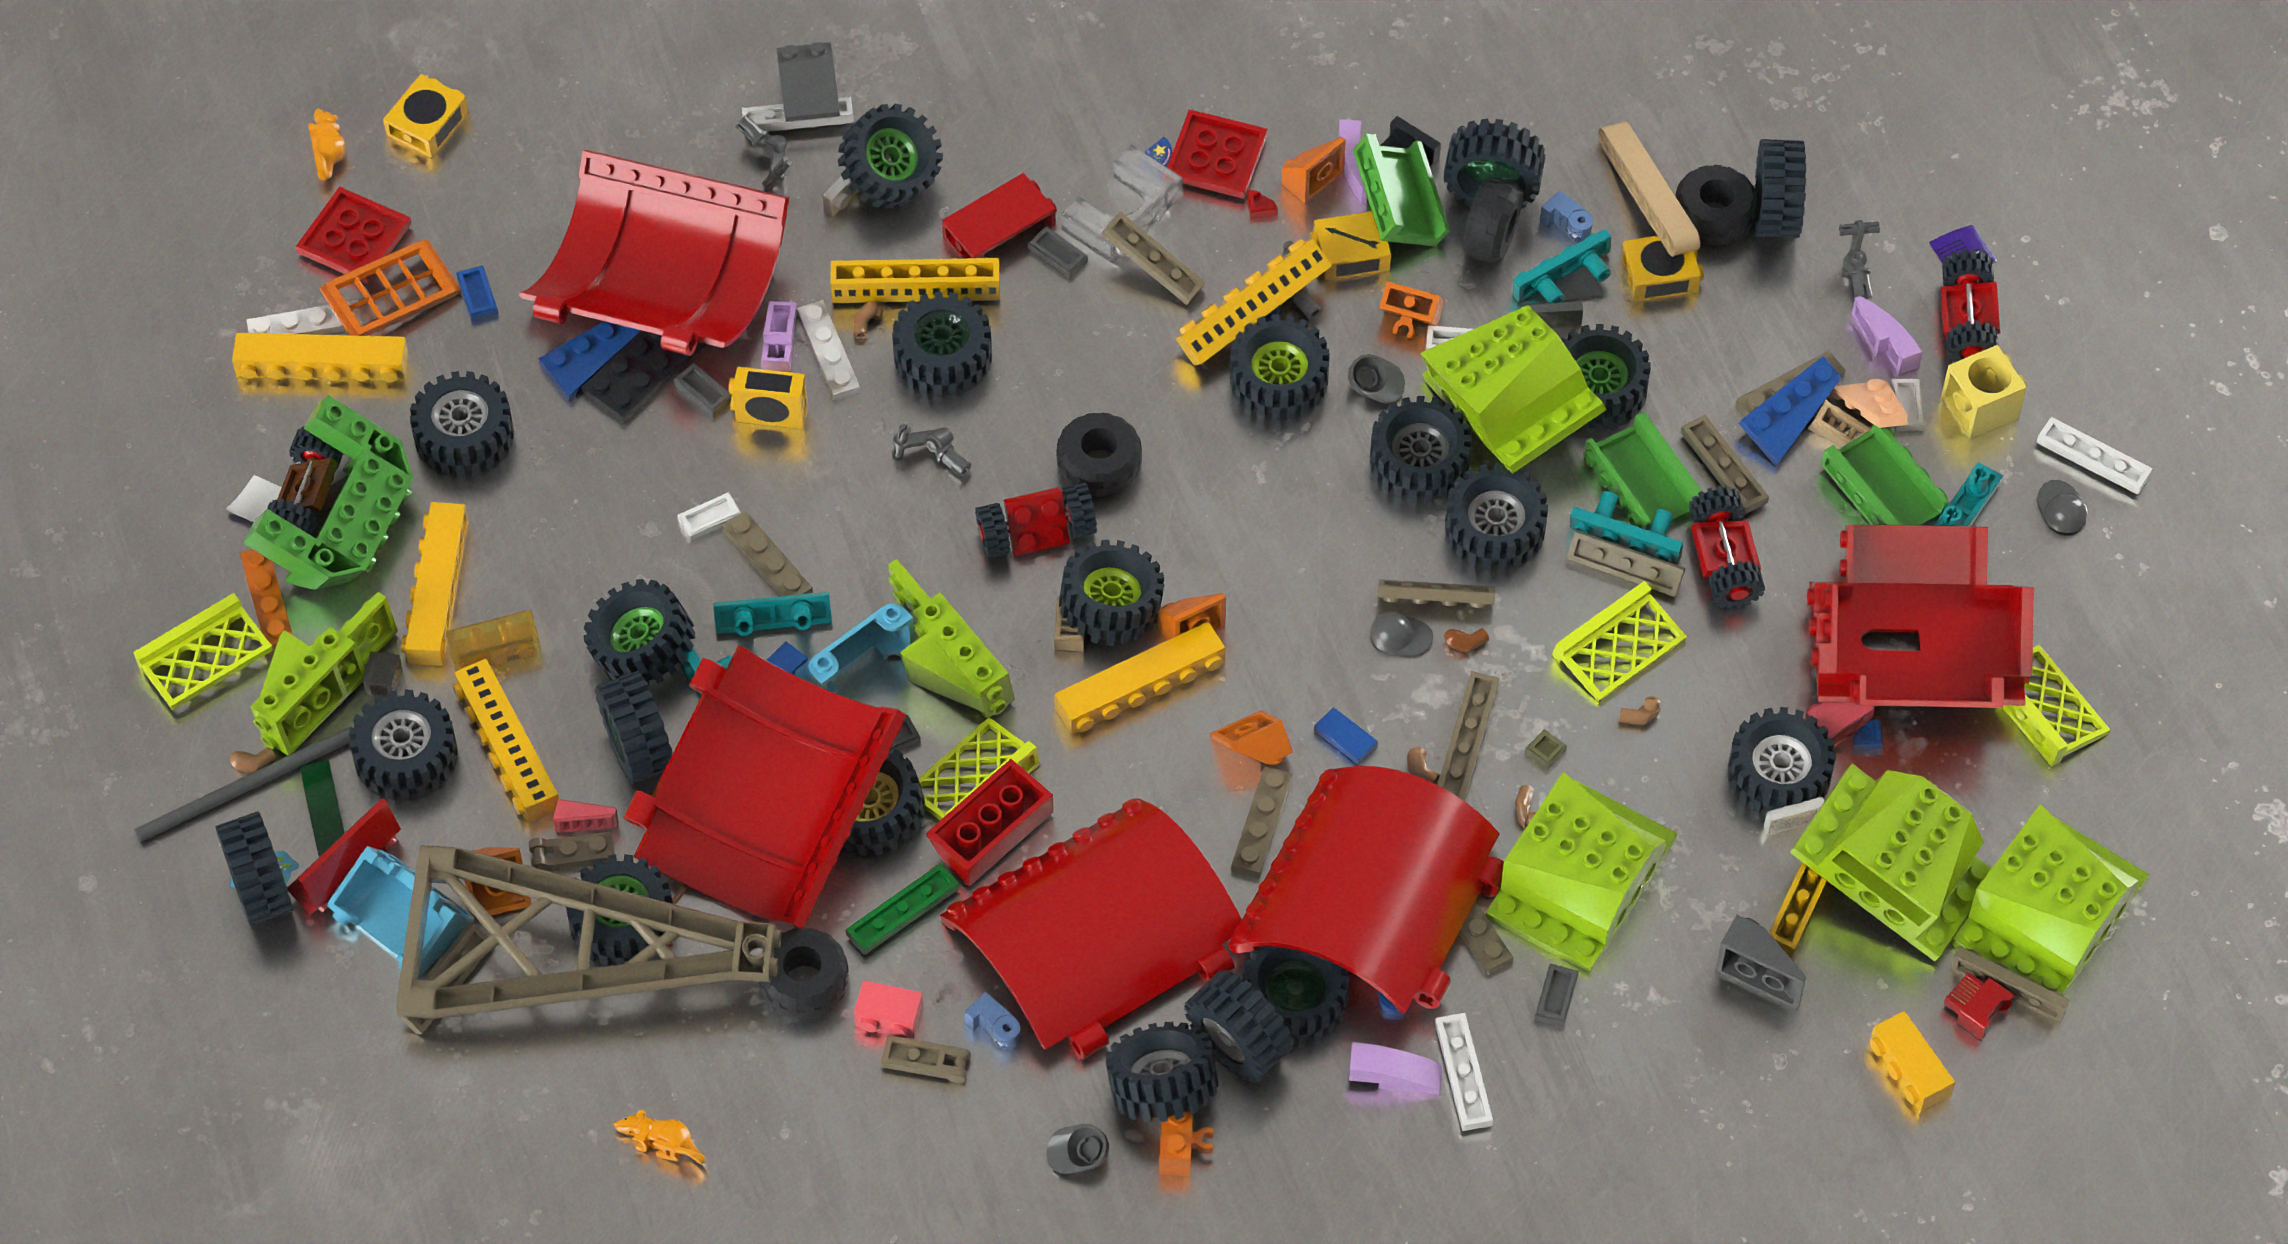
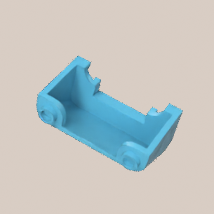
(884, 632)
(379, 900)

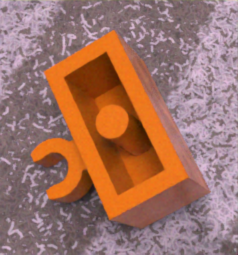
(1411, 306)
(1177, 1142)

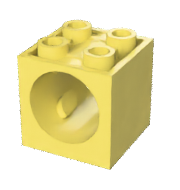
(1982, 411)

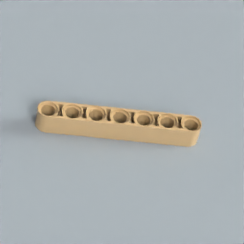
(1649, 188)

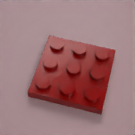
(1217, 153)
(352, 233)

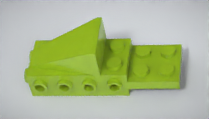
(947, 651)
(307, 681)

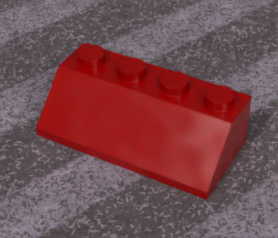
(990, 822)
(324, 876)

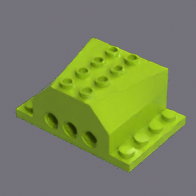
(1513, 385)
(1898, 853)
(1578, 872)
(2049, 902)

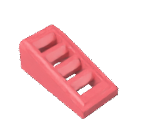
(580, 816)

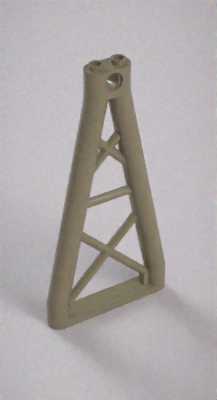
(645, 914)

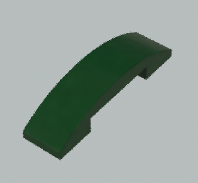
(322, 804)

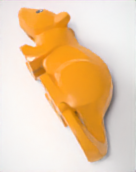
(326, 143)
(667, 1136)

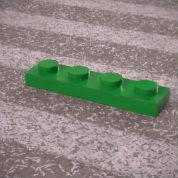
(902, 909)

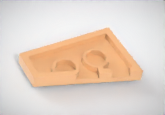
(1874, 400)

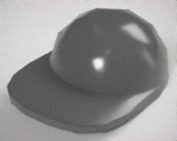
(1376, 378)
(2062, 506)
(1400, 634)
(1077, 1149)

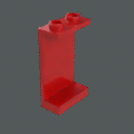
(997, 217)

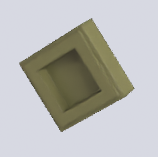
(1546, 749)

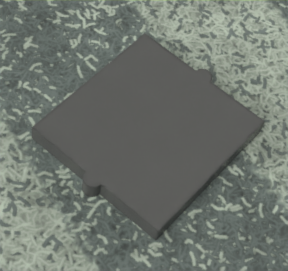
(1579, 285)

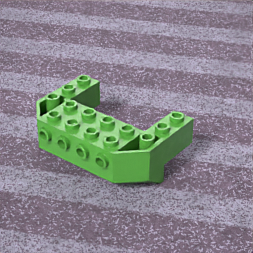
(361, 513)

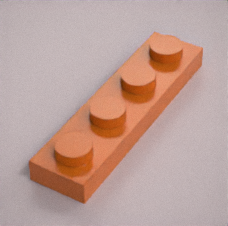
(265, 595)

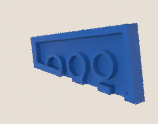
(582, 357)
(1788, 411)

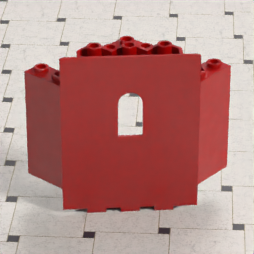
(1929, 583)

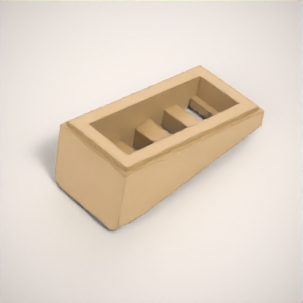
(1834, 415)
(1066, 642)

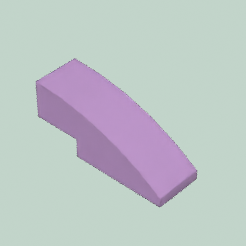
(1351, 131)
(1886, 335)
(779, 336)
(1394, 1069)

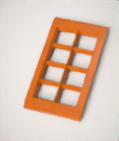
(436, 268)

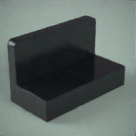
(1404, 135)

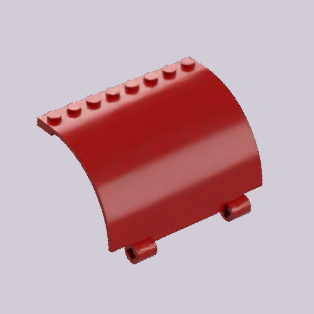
(663, 253)
(762, 787)
(1376, 881)
(1101, 924)

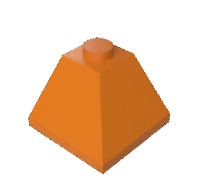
(1314, 169)
(1192, 612)
(1257, 737)
(494, 899)

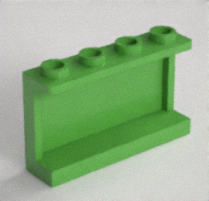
(1401, 192)
(1642, 473)
(1884, 480)

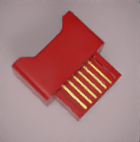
(1978, 1003)

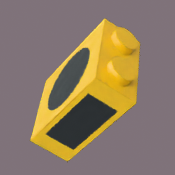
(426, 115)
(1351, 245)
(1655, 273)
(769, 397)

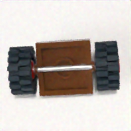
(307, 481)

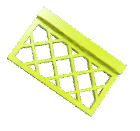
(1604, 622)
(191, 636)
(2045, 733)
(1025, 757)

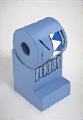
(1568, 216)
(994, 1020)

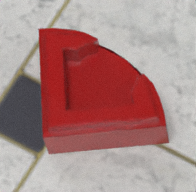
(1260, 205)

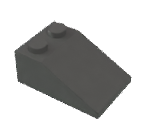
(808, 81)
(1759, 962)

